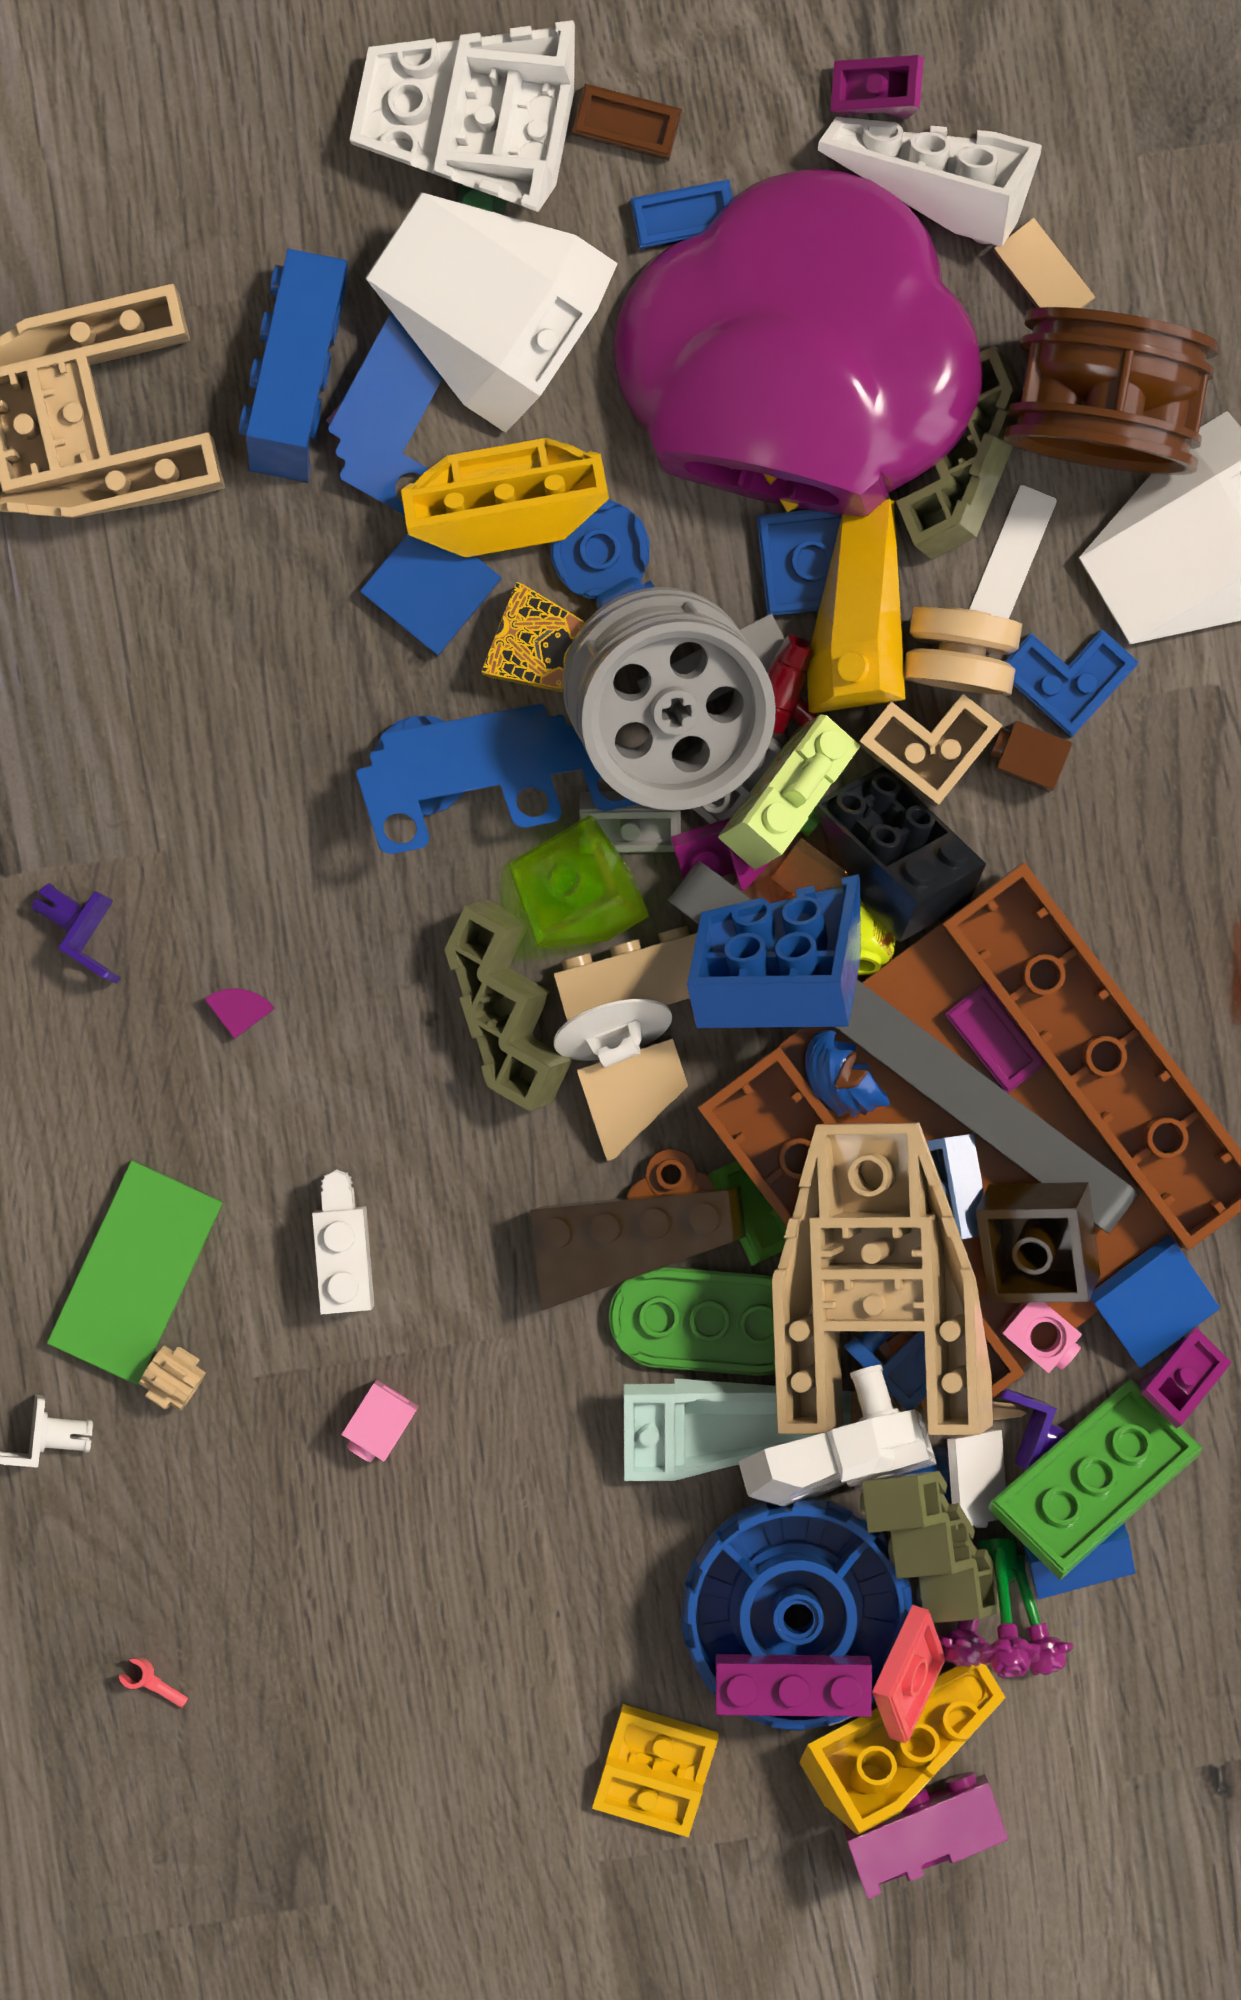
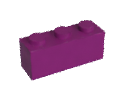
(793, 1685)

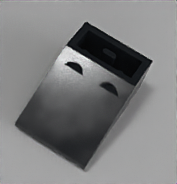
(905, 856)

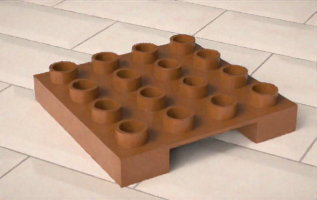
(1100, 1087)

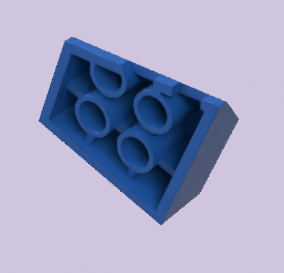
(778, 961)

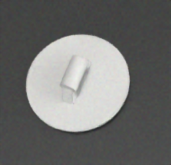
(613, 1031)

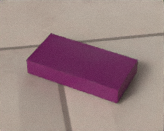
(994, 1038)

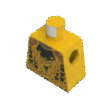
(532, 641)

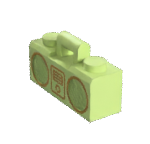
(788, 791)

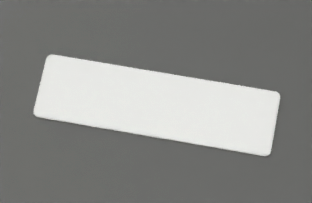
(1014, 552)

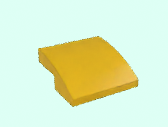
(655, 1770)

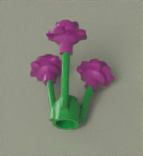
(1008, 1654)

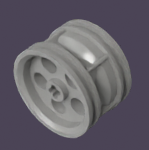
(644, 631)

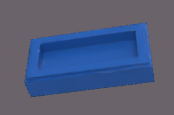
(678, 213)

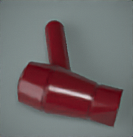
(787, 678)

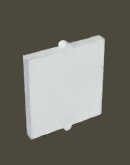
(976, 1474)

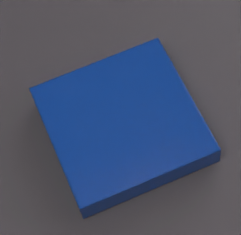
(795, 559)
(430, 590)
(1154, 1301)

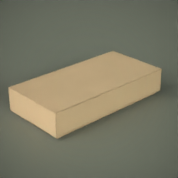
(1042, 269)

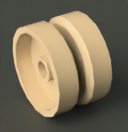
(962, 644)

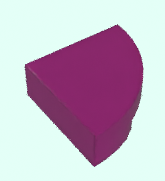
(239, 1009)

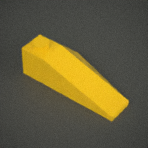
(859, 618)
(873, 1777)

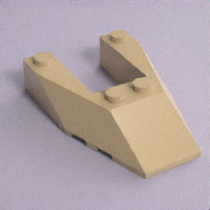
(52, 423)
(876, 1254)

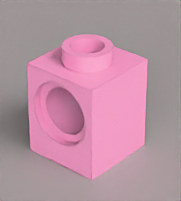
(1019, 1328)
(378, 1422)

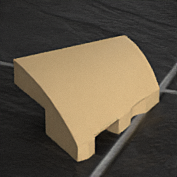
(631, 1093)

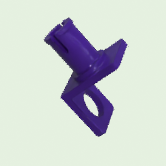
(78, 922)
(1040, 1432)

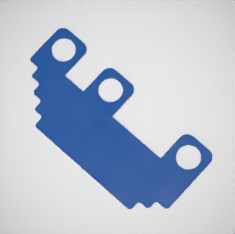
(383, 414)
(471, 753)

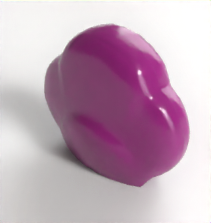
(800, 347)

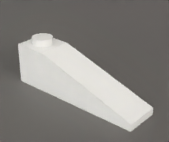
(955, 181)

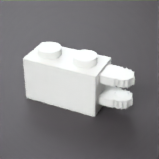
(342, 1248)

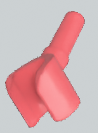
(152, 1683)

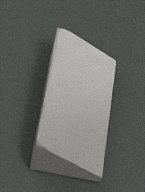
(635, 826)

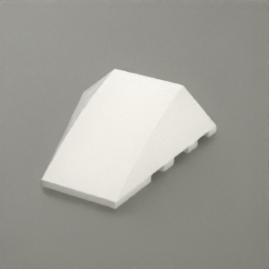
(473, 108)

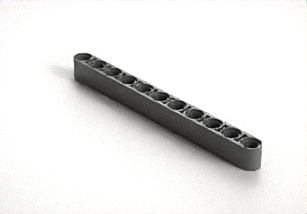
(946, 1077)

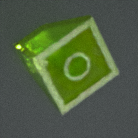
(577, 888)

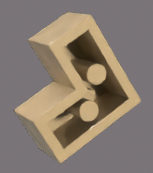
(931, 760)

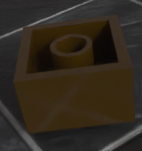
(1038, 1242)

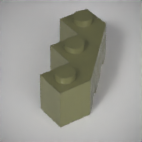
(956, 505)
(503, 1006)
(932, 1543)

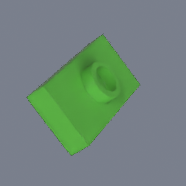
(762, 1224)

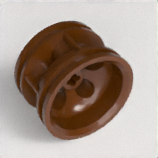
(1112, 390)

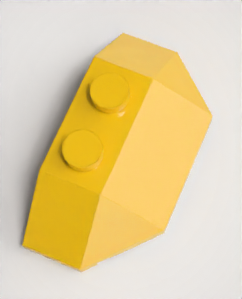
(505, 497)

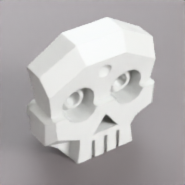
(875, 1447)

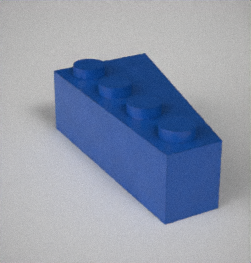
(294, 364)

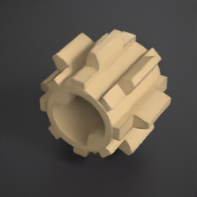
(172, 1378)

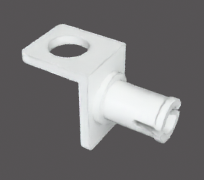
(50, 1434)

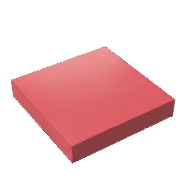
(909, 1674)

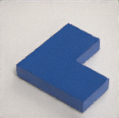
(1074, 691)

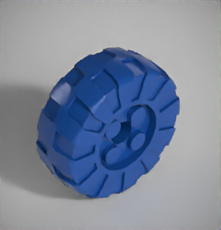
(786, 1557)

